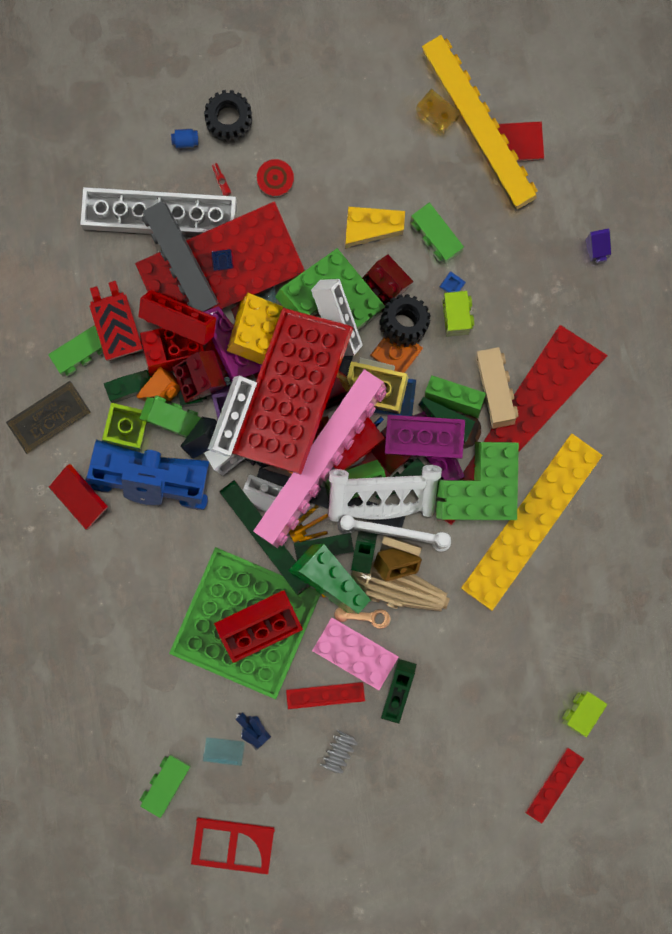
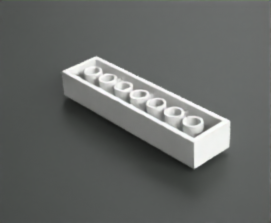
(122, 210)

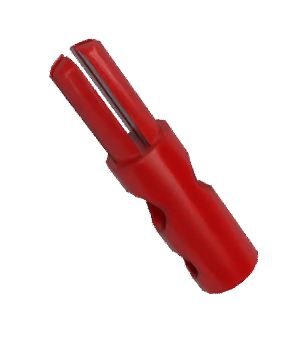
(224, 187)

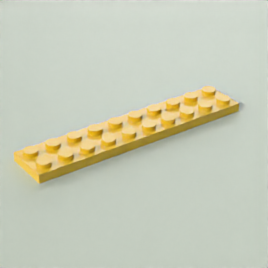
(534, 520)

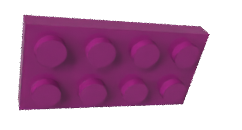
(425, 436)

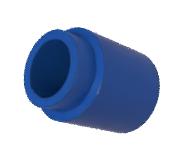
(185, 138)

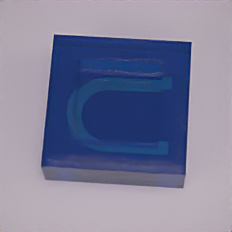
(222, 259)

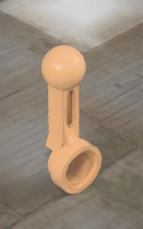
(342, 616)

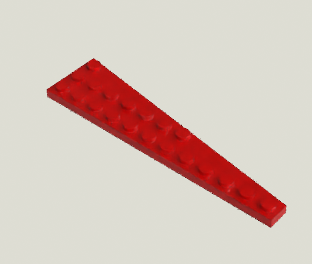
(548, 385)

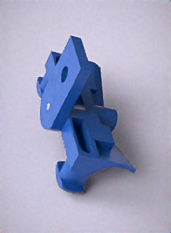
(148, 476)

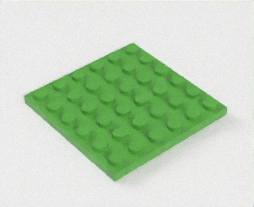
(226, 589)

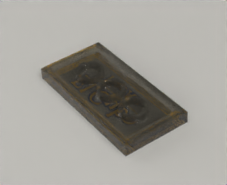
(48, 417)

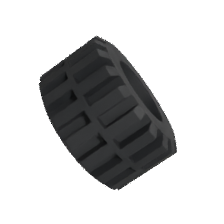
(228, 100)
(411, 308)

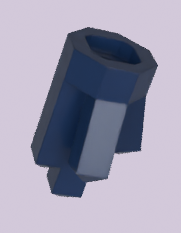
(252, 730)

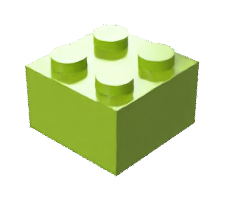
(457, 313)
(124, 427)
(584, 713)

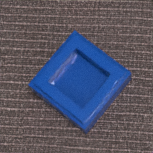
(452, 283)

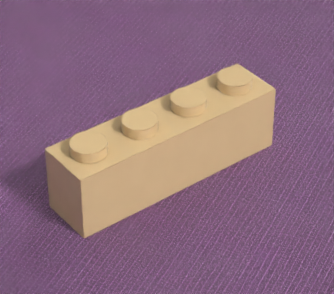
(496, 387)

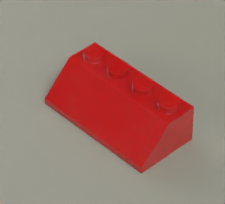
(258, 626)

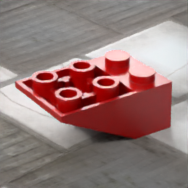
(166, 349)

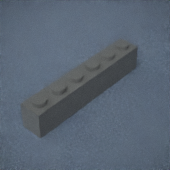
(178, 253)

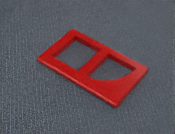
(259, 834)

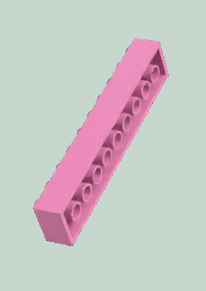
(323, 455)

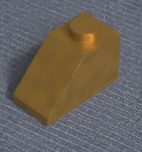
(396, 564)

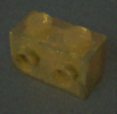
(437, 111)

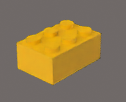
(254, 328)

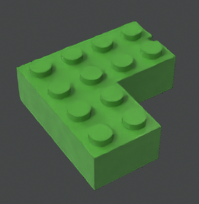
(361, 299)
(491, 493)

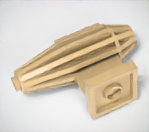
(405, 591)

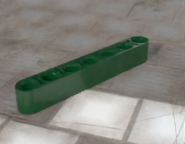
(250, 518)

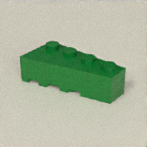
(327, 575)

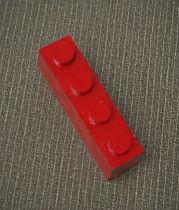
(177, 317)

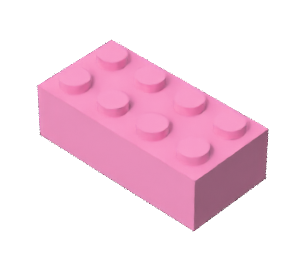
(355, 653)

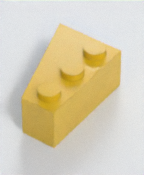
(372, 224)

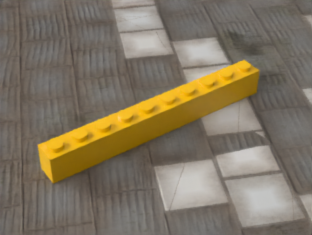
(479, 122)

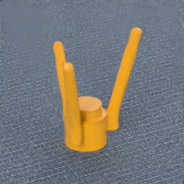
(300, 530)

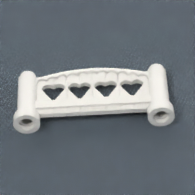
(343, 490)
(439, 541)

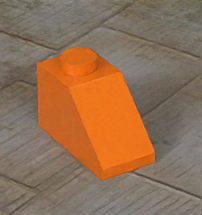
(160, 384)

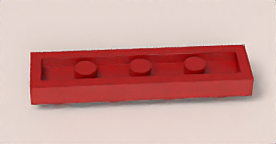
(325, 695)
(554, 785)

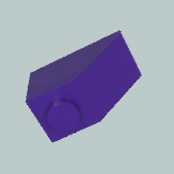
(599, 245)

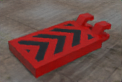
(114, 323)

